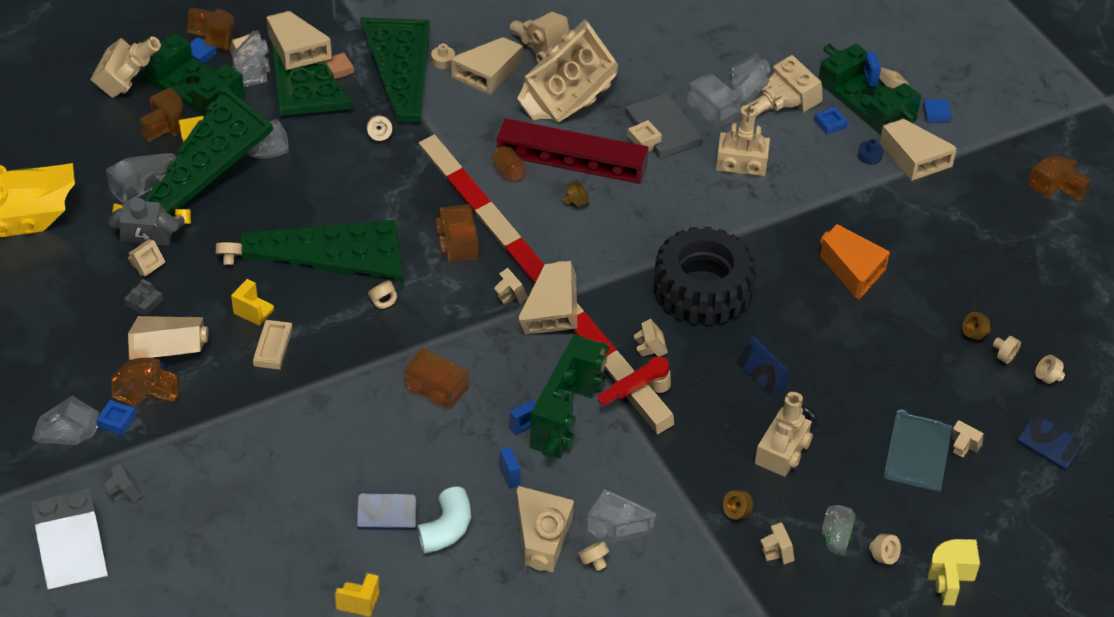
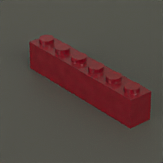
(574, 151)

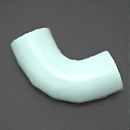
(452, 523)

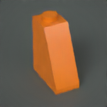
(853, 259)

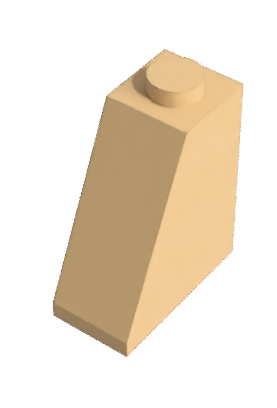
(297, 40)
(488, 64)
(916, 149)
(551, 301)
(166, 336)
(539, 551)

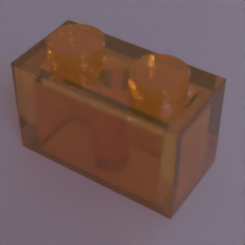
(458, 233)
(436, 378)

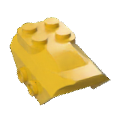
(33, 197)

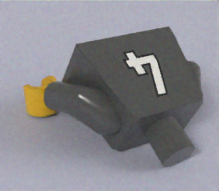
(146, 220)

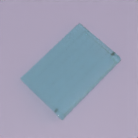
(918, 451)

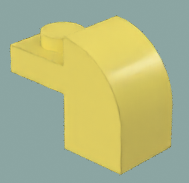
(952, 563)

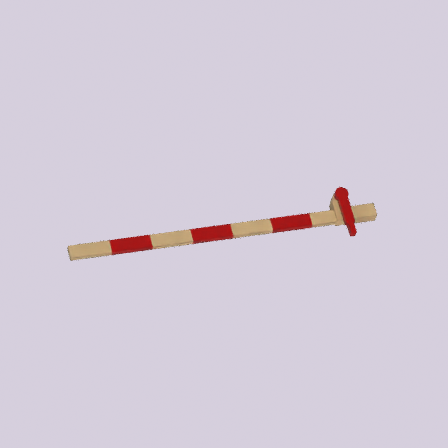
(636, 385)

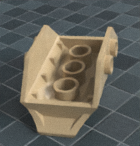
(568, 76)

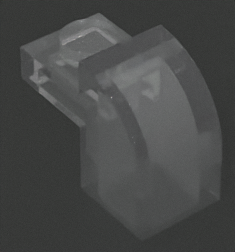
(273, 145)

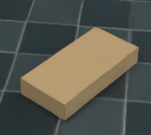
(272, 344)

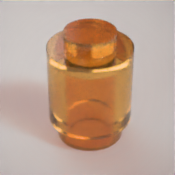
(509, 163)

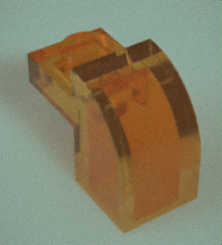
(215, 25)
(165, 115)
(1056, 174)
(143, 377)

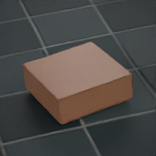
(340, 65)

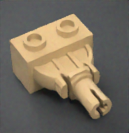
(541, 33)
(121, 64)
(789, 87)
(743, 149)
(785, 437)

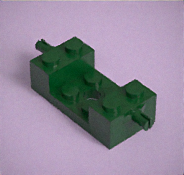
(177, 69)
(845, 80)
(576, 372)

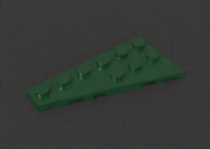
(401, 60)
(308, 88)
(210, 149)
(332, 248)

